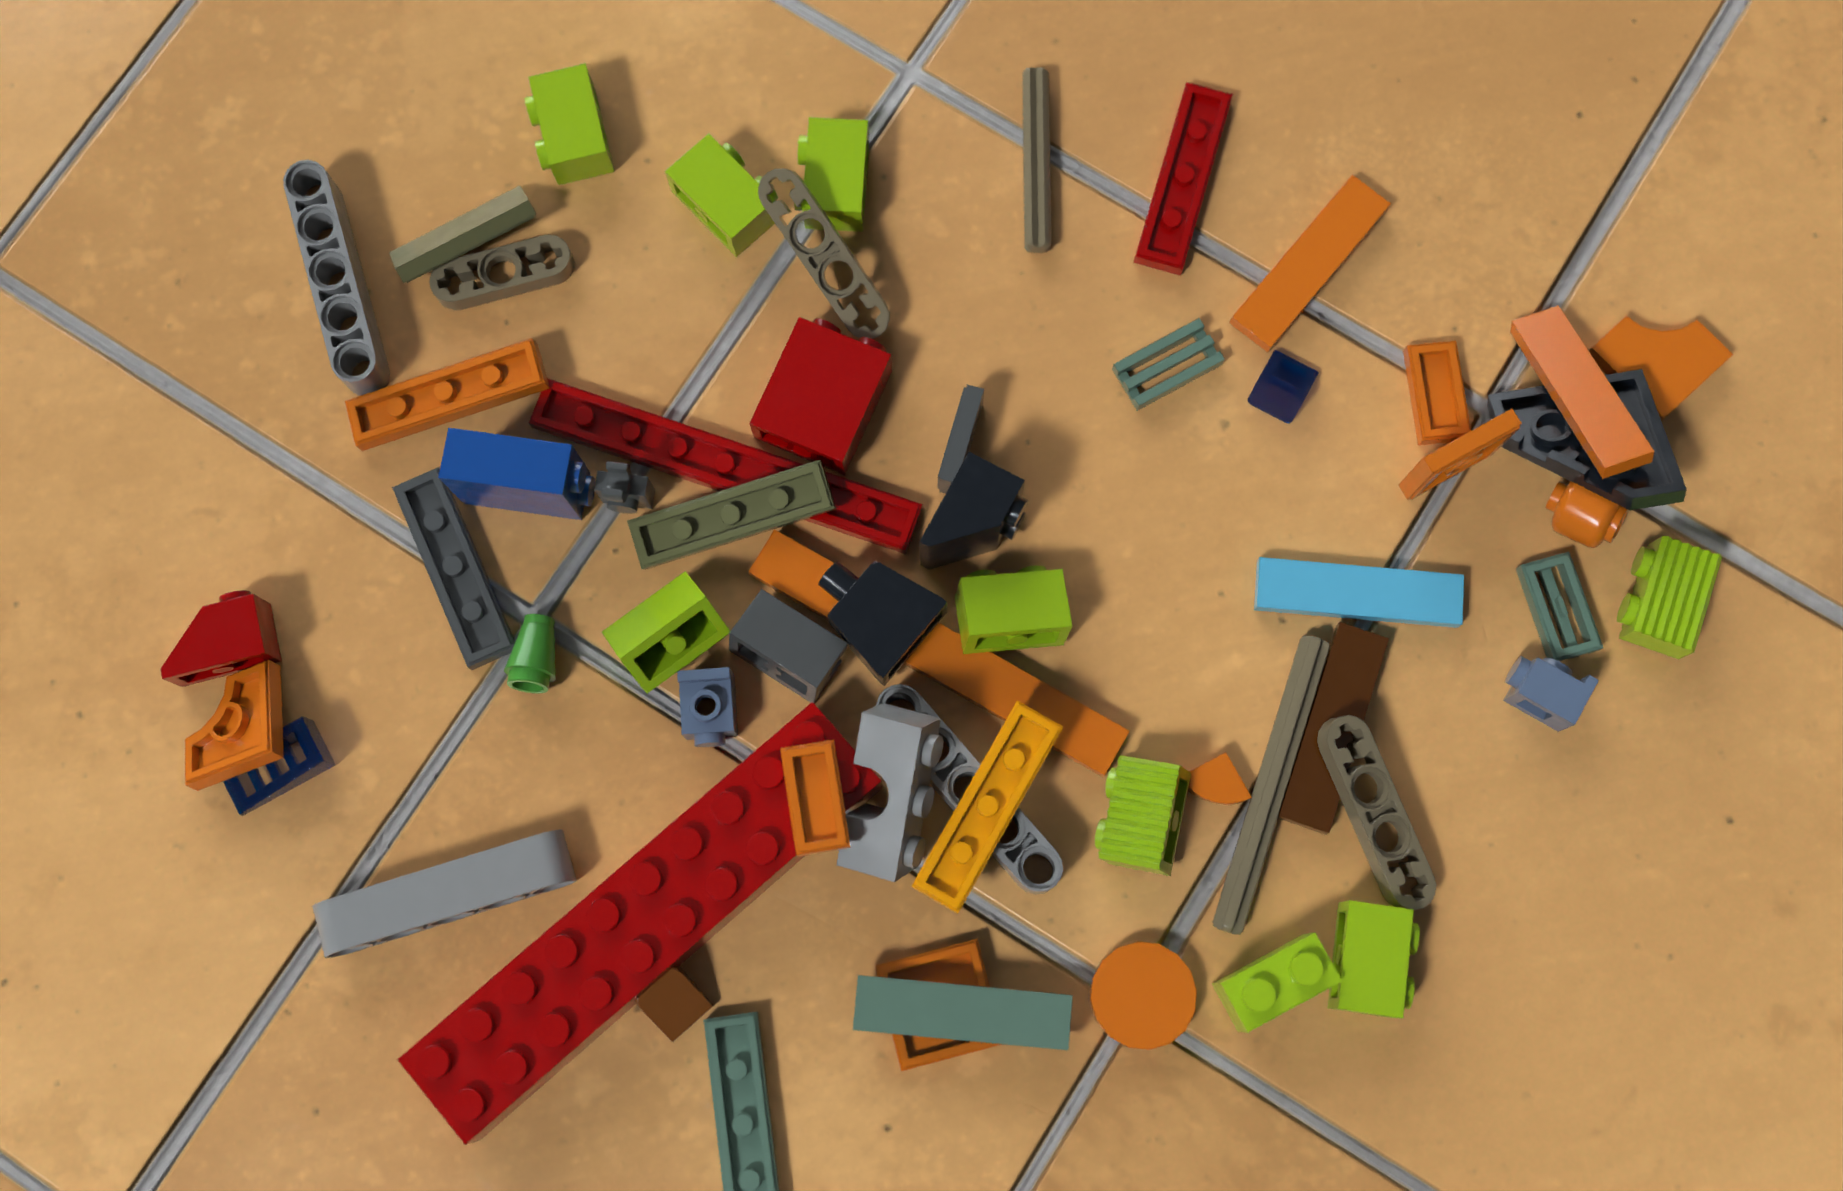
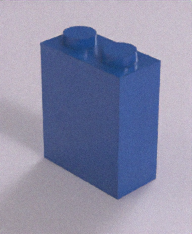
(516, 474)

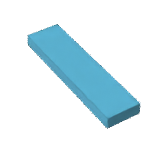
(1359, 592)

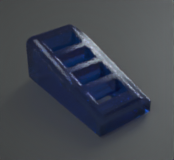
(318, 760)

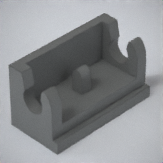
(787, 646)

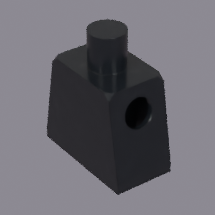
(881, 615)

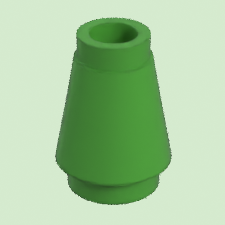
(533, 656)

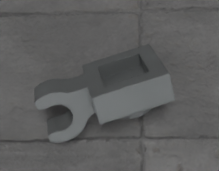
(622, 489)

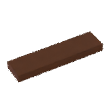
(1342, 691)

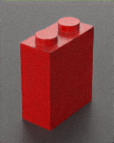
(822, 394)

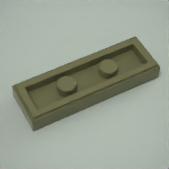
(462, 234)

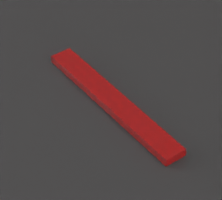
(713, 460)

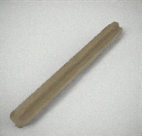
(1271, 785)

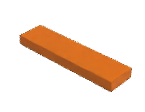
(1309, 263)
(1582, 392)
(446, 394)

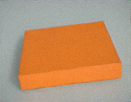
(1460, 454)
(951, 965)

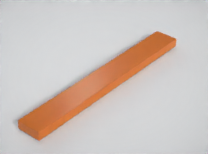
(977, 677)

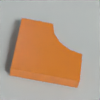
(1671, 360)
(243, 730)

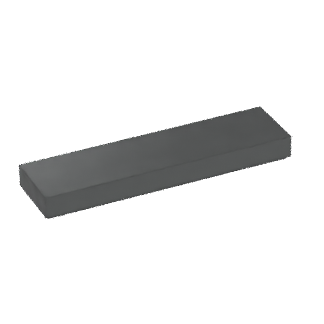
(455, 569)

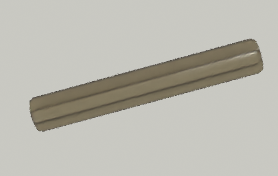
(1036, 160)

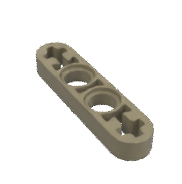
(831, 249)
(1384, 808)

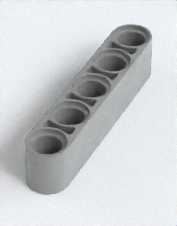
(322, 262)
(961, 764)
(444, 893)

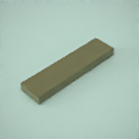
(731, 514)

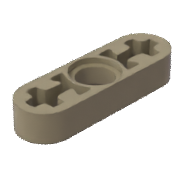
(471, 295)

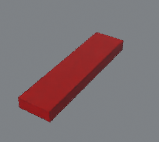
(1183, 178)

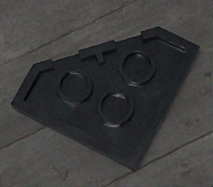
(1551, 444)

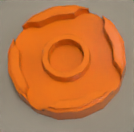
(1143, 995)

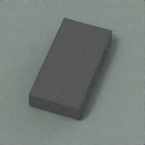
(961, 435)

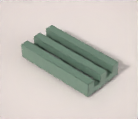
(1203, 344)
(1540, 612)

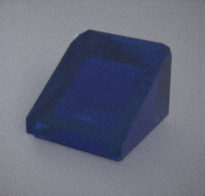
(1282, 387)

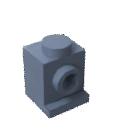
(1548, 691)
(722, 722)

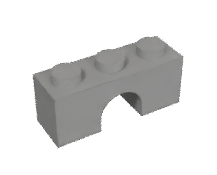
(902, 750)

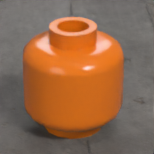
(1584, 515)

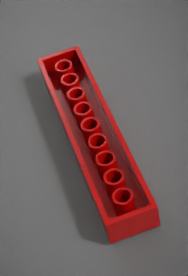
(622, 937)

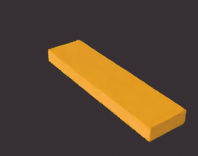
(987, 807)

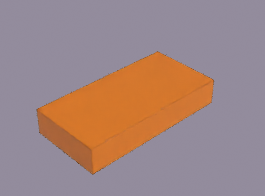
(1436, 392)
(815, 798)

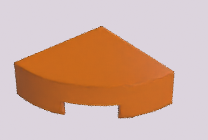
(1218, 782)

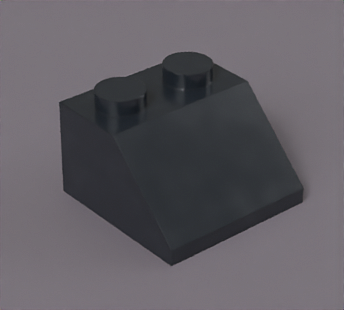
(974, 514)

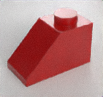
(224, 640)

